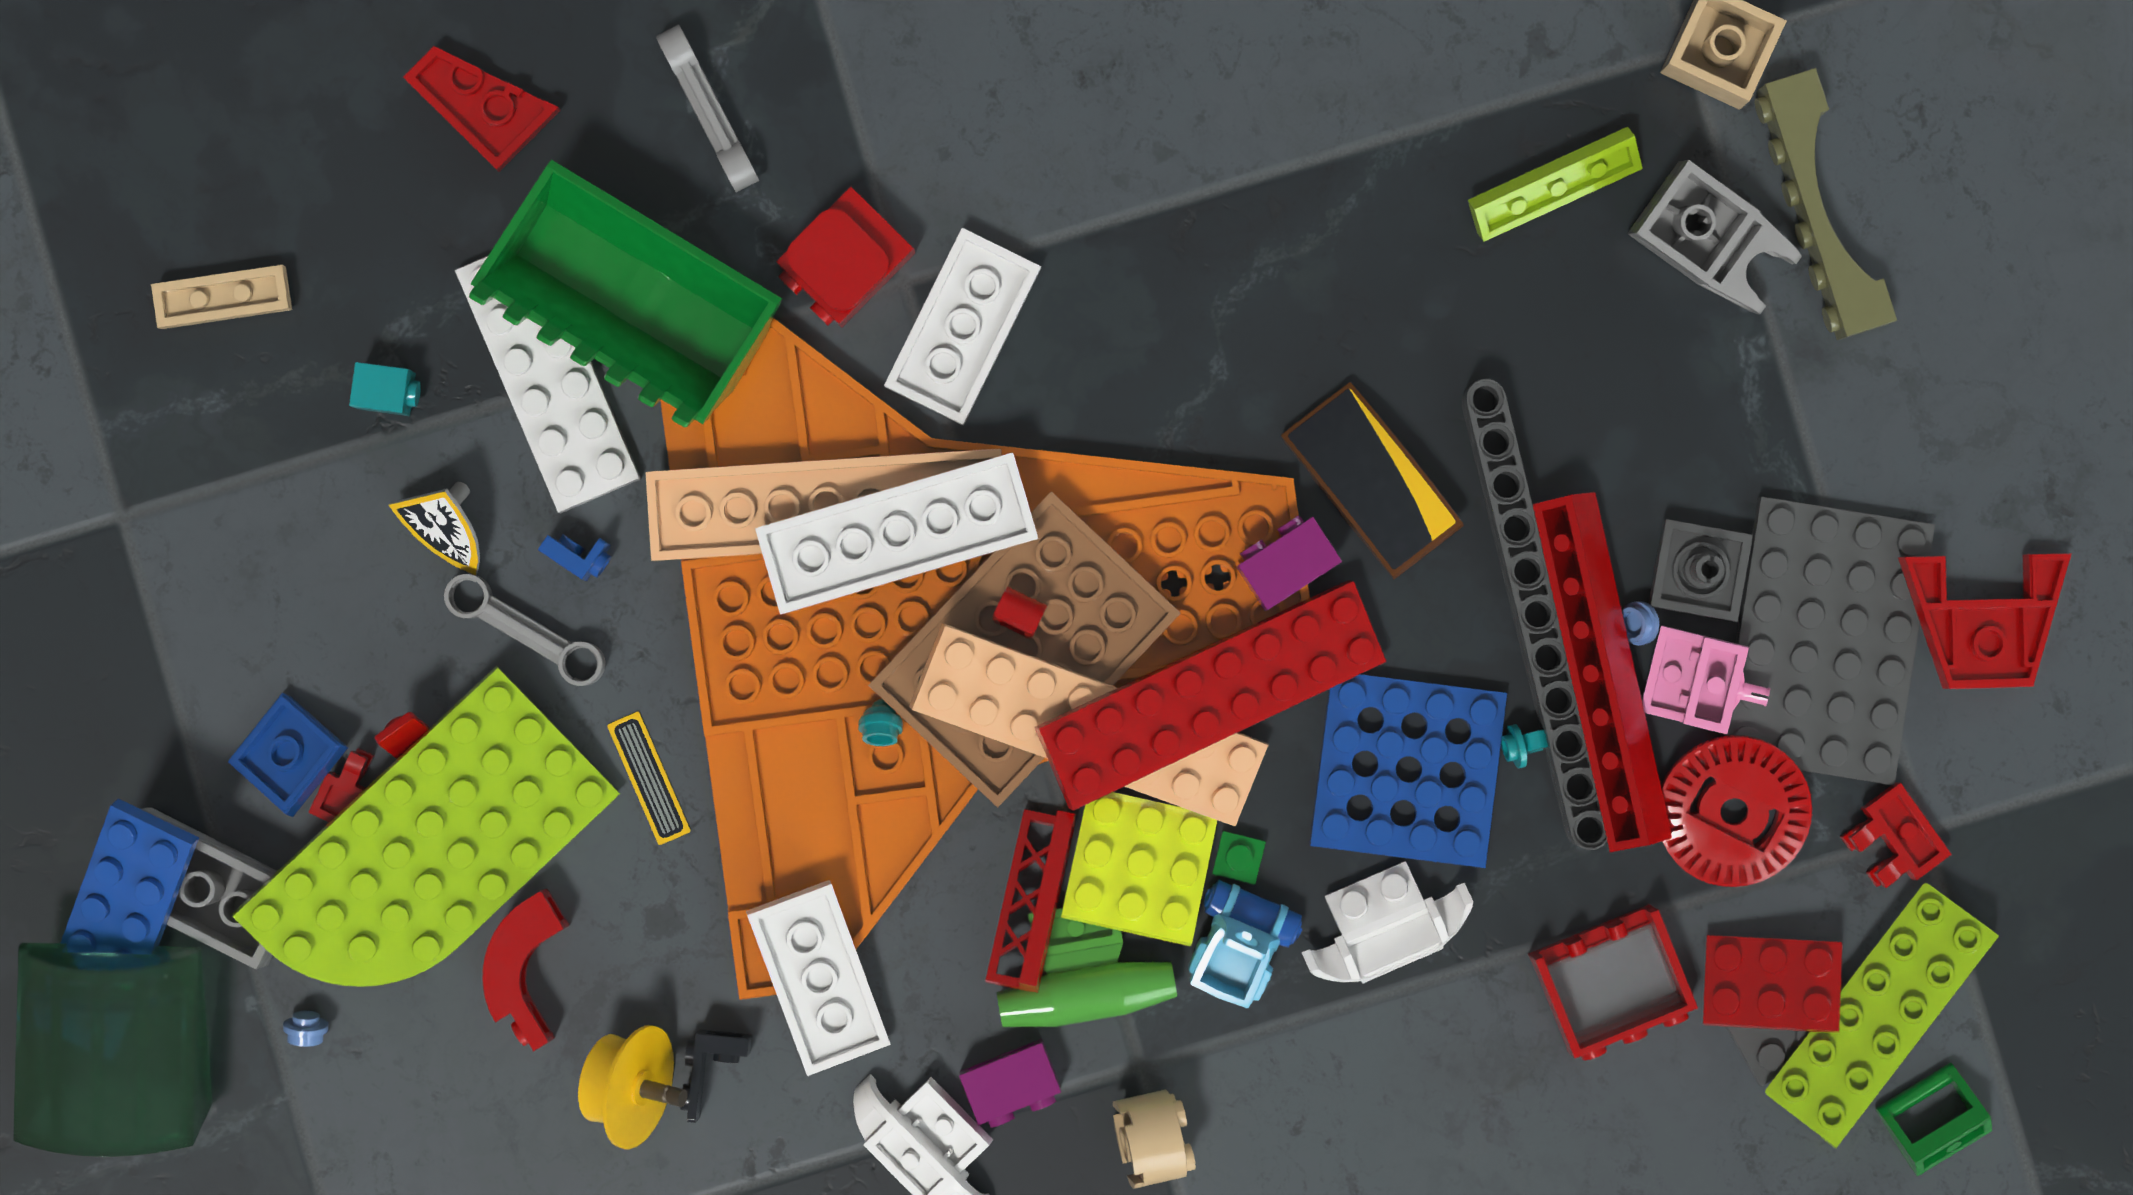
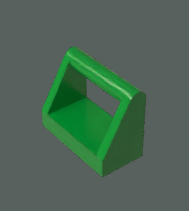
(1946, 1139)

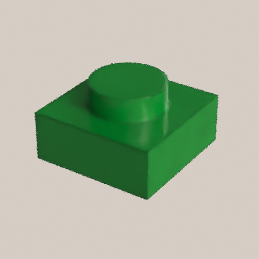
(1238, 857)

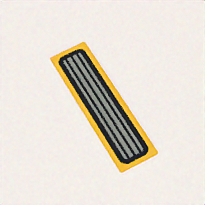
(648, 778)

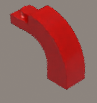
(507, 964)

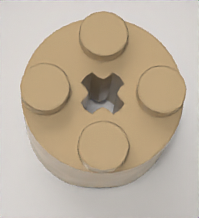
(1152, 1138)

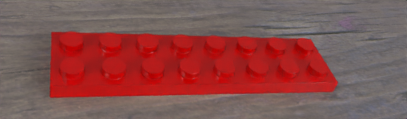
(1210, 694)

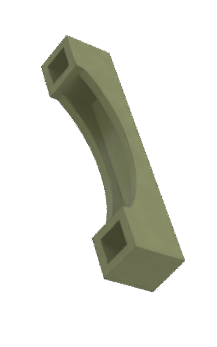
(1850, 295)

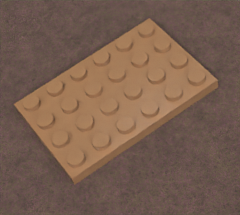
(1094, 624)

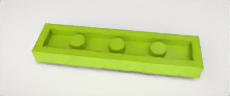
(1555, 184)

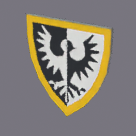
(442, 525)

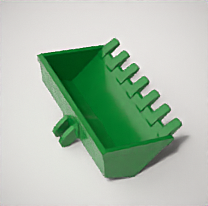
(626, 295)

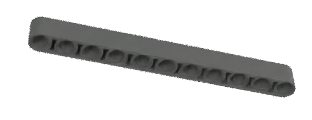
(1521, 595)

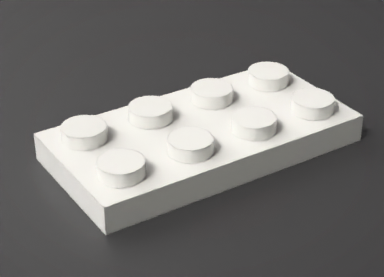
(962, 326)
(818, 977)

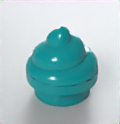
(880, 725)

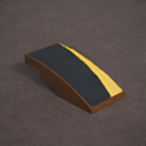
(1372, 480)

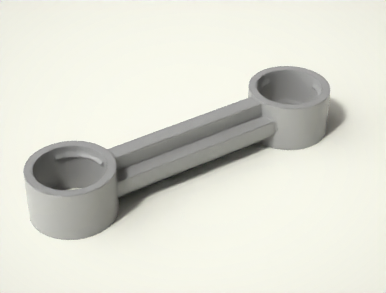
(707, 108)
(524, 629)

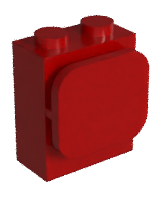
(844, 258)

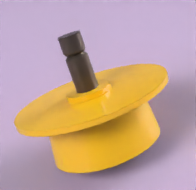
(629, 1084)

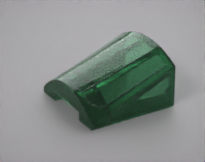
(110, 1051)

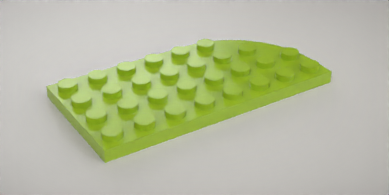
(430, 844)

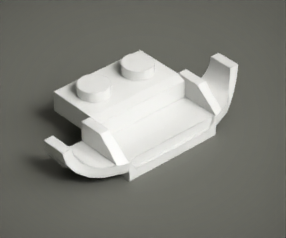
(1386, 926)
(923, 1140)

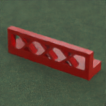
(1047, 900)

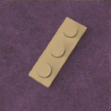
(221, 297)

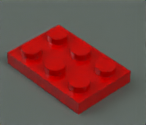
(1773, 983)

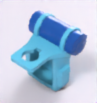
(1240, 944)

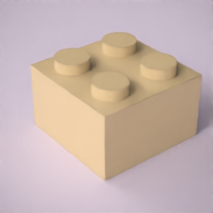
(1723, 49)

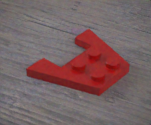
(1986, 639)

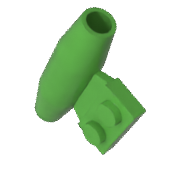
(1086, 980)

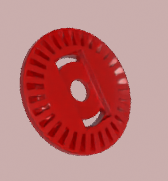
(1746, 771)

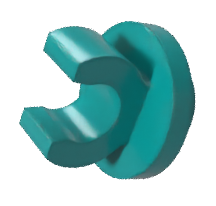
(1517, 746)

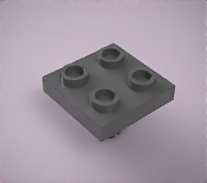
(1700, 570)

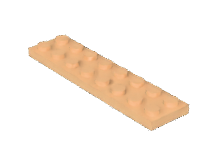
(720, 507)
(1011, 692)

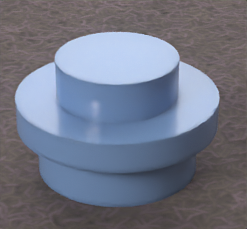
(1640, 622)
(305, 1028)

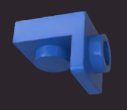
(568, 553)

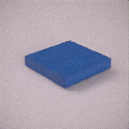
(287, 754)

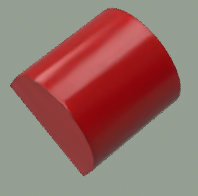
(1019, 613)

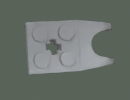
(1726, 240)

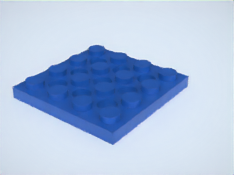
(1471, 798)

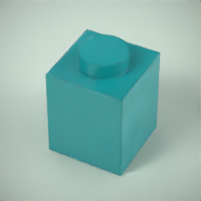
(384, 389)

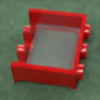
(1614, 982)

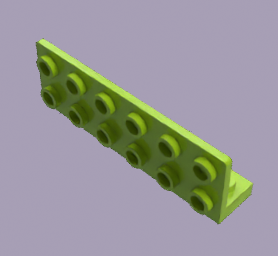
(1882, 1014)

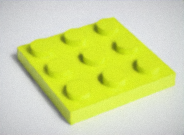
(1140, 867)

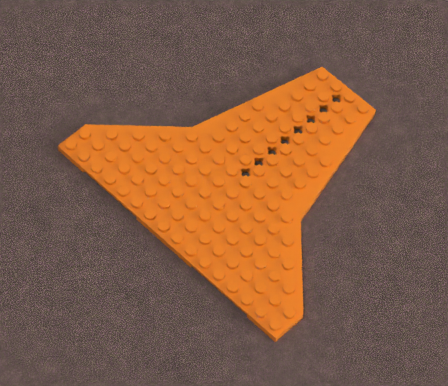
(787, 691)

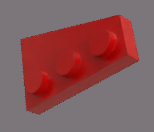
(481, 107)

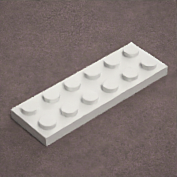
(556, 405)
(896, 533)

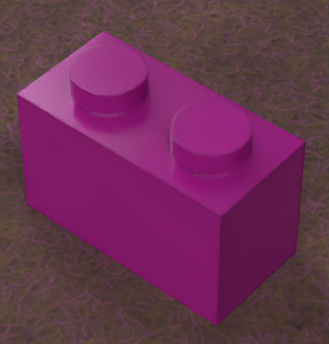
(1287, 563)
(1011, 1083)

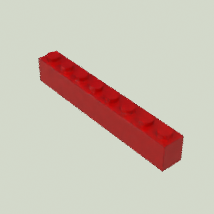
(1602, 671)

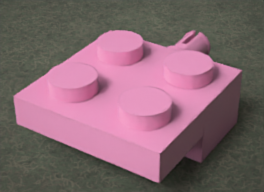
(1698, 680)

